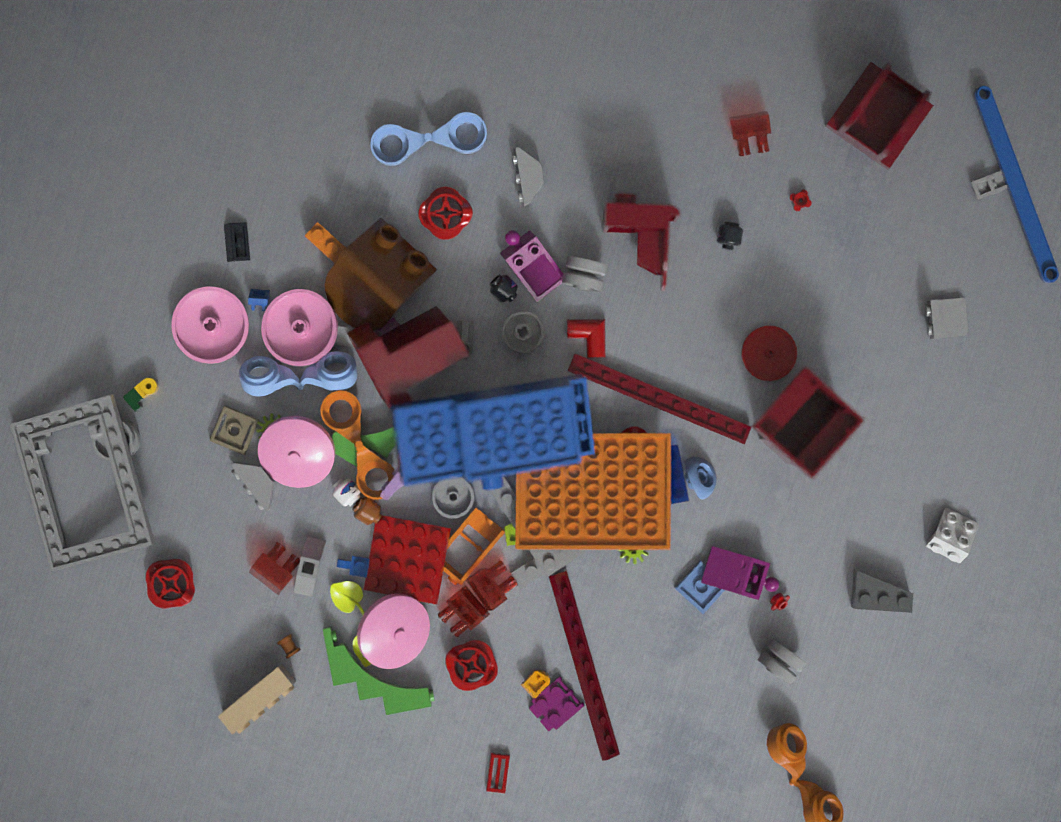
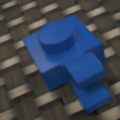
(357, 566)

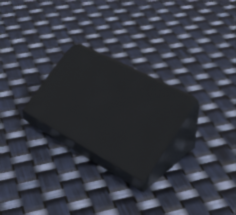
(236, 242)

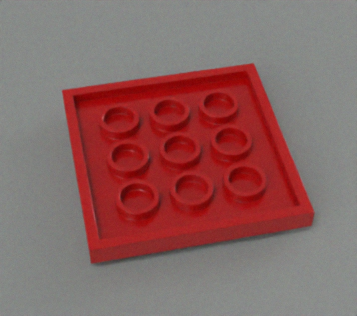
(407, 558)

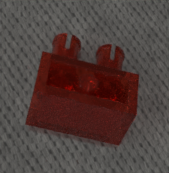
(748, 126)
(272, 574)
(487, 589)
(467, 608)

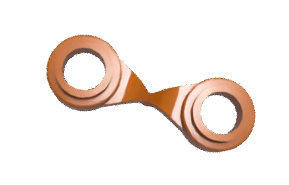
(352, 431)
(812, 794)

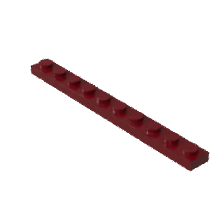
(660, 399)
(584, 665)

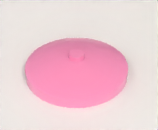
(210, 325)
(299, 327)
(296, 451)
(393, 631)

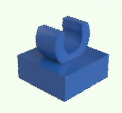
(258, 297)

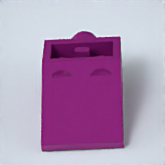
(531, 264)
(733, 573)

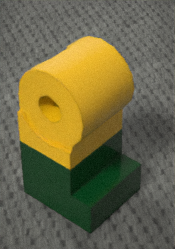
(140, 392)

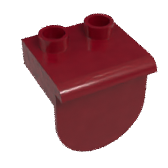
(651, 225)

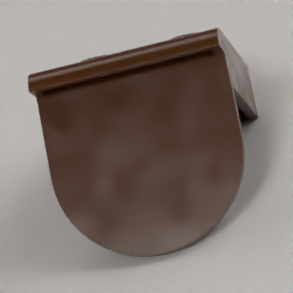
(376, 276)

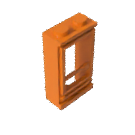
(487, 529)

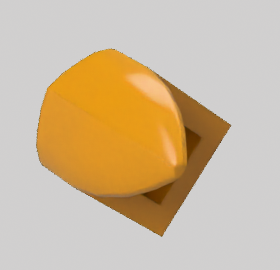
(536, 682)

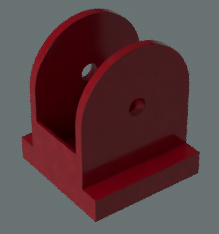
(880, 114)

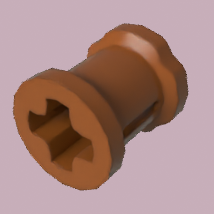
(288, 646)

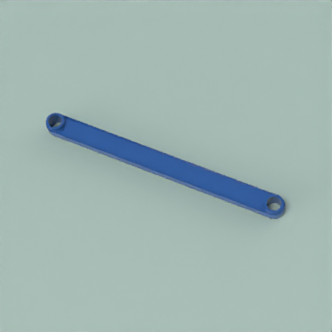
(1016, 184)

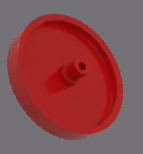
(769, 353)

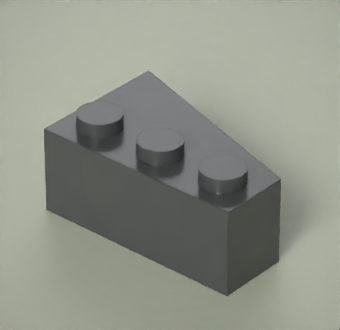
(878, 595)

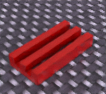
(500, 756)

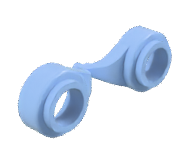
(443, 136)
(281, 376)

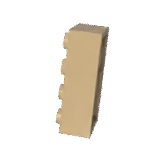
(256, 699)

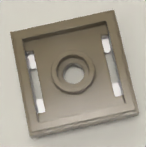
(234, 419)

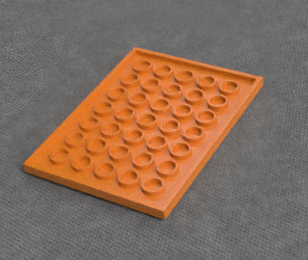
(603, 502)

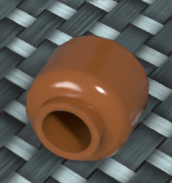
(367, 511)

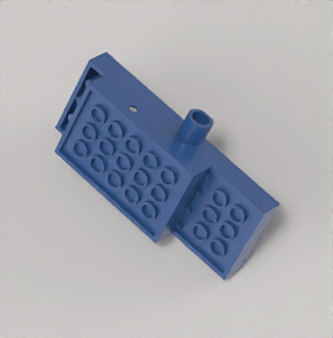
(493, 432)

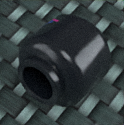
(730, 235)
(503, 288)

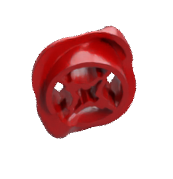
(425, 214)
(182, 568)
(489, 673)

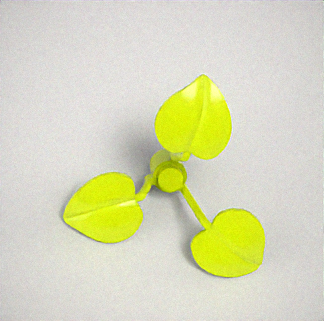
(346, 597)

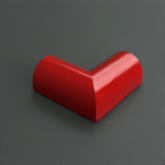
(594, 333)

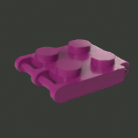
(555, 705)

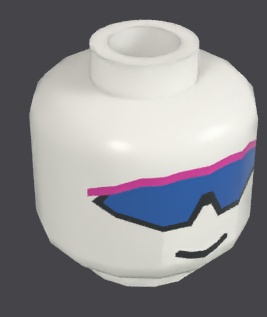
(346, 492)

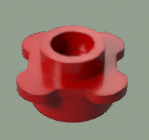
(805, 200)
(779, 601)

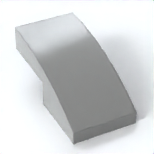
(989, 185)

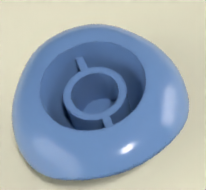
(700, 476)

